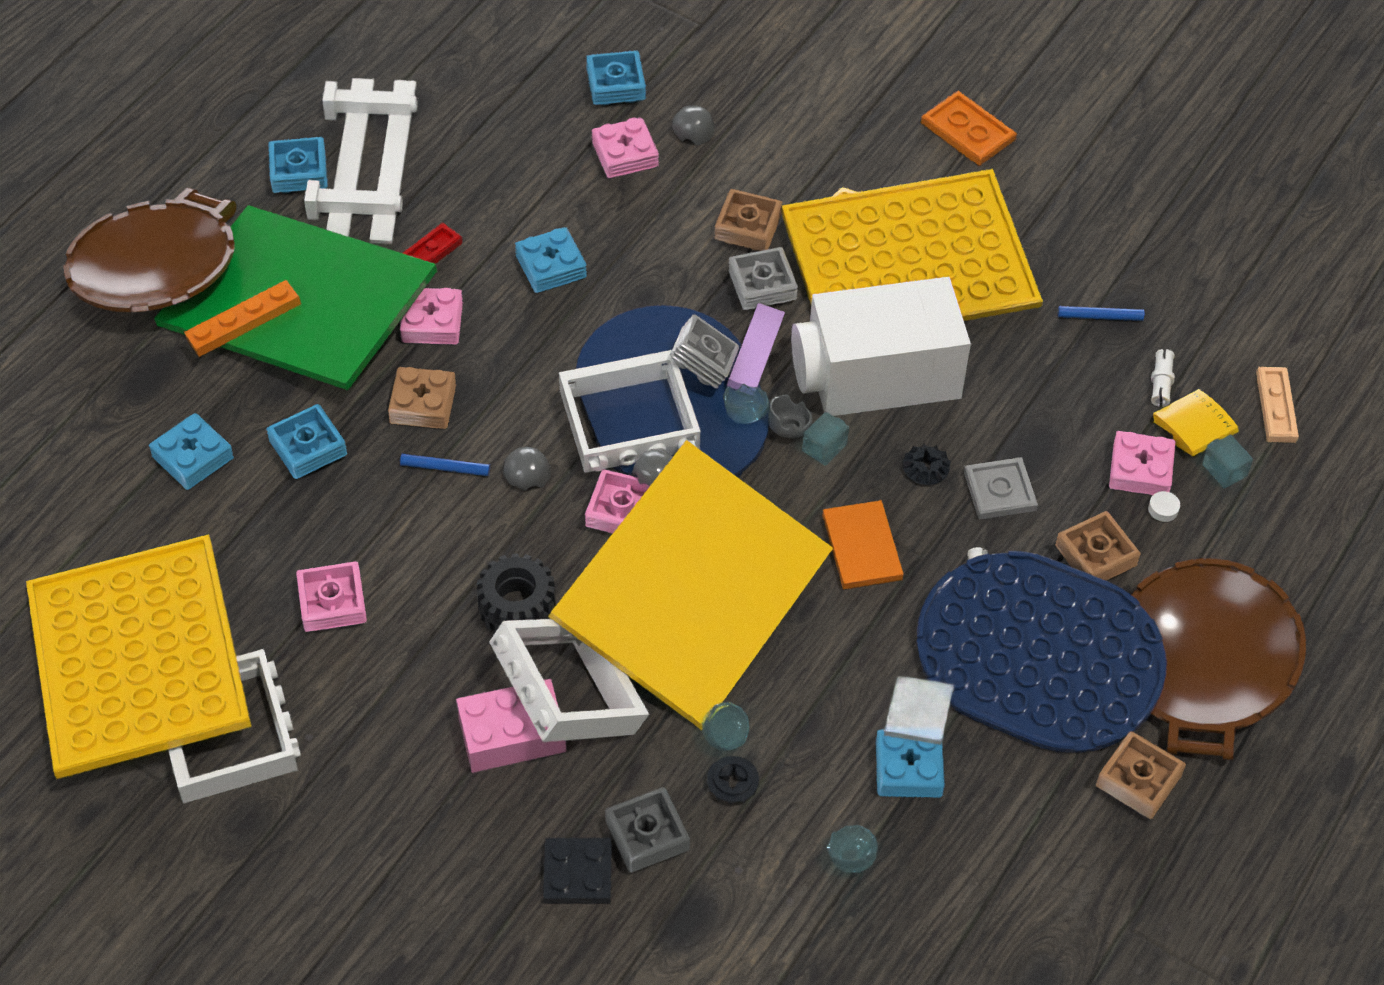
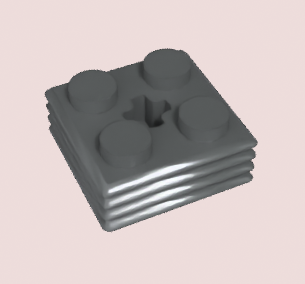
(656, 813)

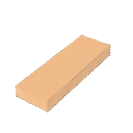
(1277, 404)

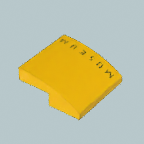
(1195, 422)

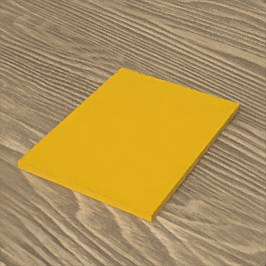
(915, 234)
(691, 583)
(135, 656)

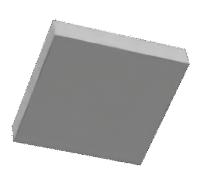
(1000, 488)

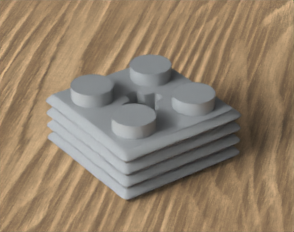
(762, 278)
(704, 351)

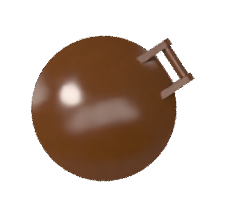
(152, 253)
(1227, 647)

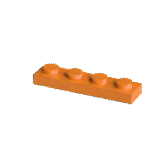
(242, 318)

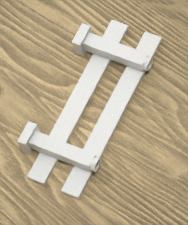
(345, 197)

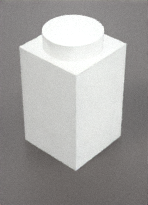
(882, 347)

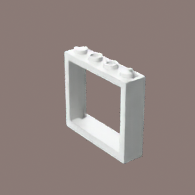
(619, 375)
(625, 707)
(253, 771)

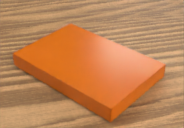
(968, 128)
(862, 544)

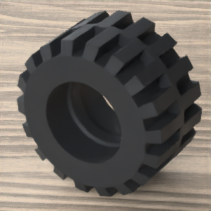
(511, 576)

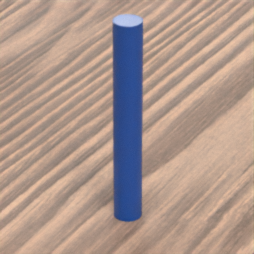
(1101, 313)
(445, 465)

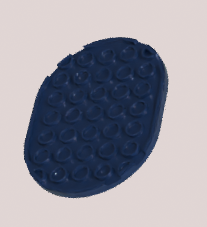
(650, 407)
(1042, 651)

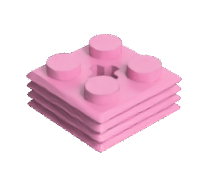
(625, 147)
(433, 317)
(1142, 463)
(611, 491)
(336, 580)

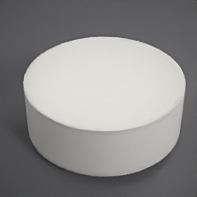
(1164, 506)

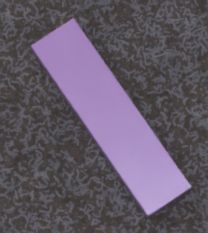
(756, 347)

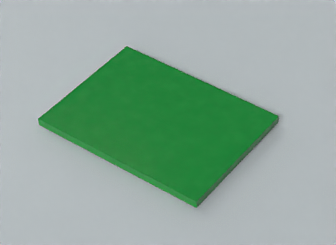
(346, 290)

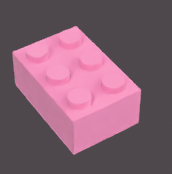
(500, 730)

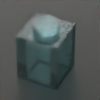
(825, 438)
(1227, 461)

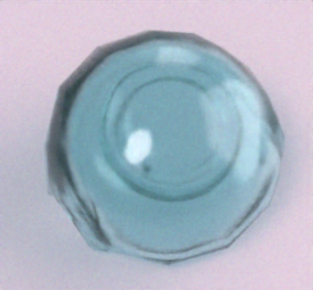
(746, 404)
(725, 726)
(853, 849)

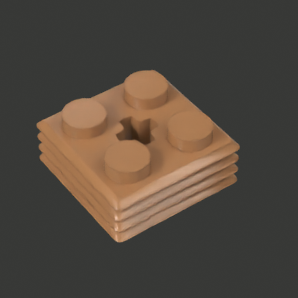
(748, 220)
(422, 397)
(1098, 547)
(1135, 757)

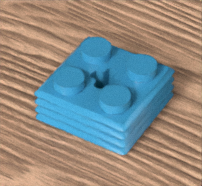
(616, 77)
(295, 163)
(550, 259)
(306, 441)
(191, 451)
(899, 778)

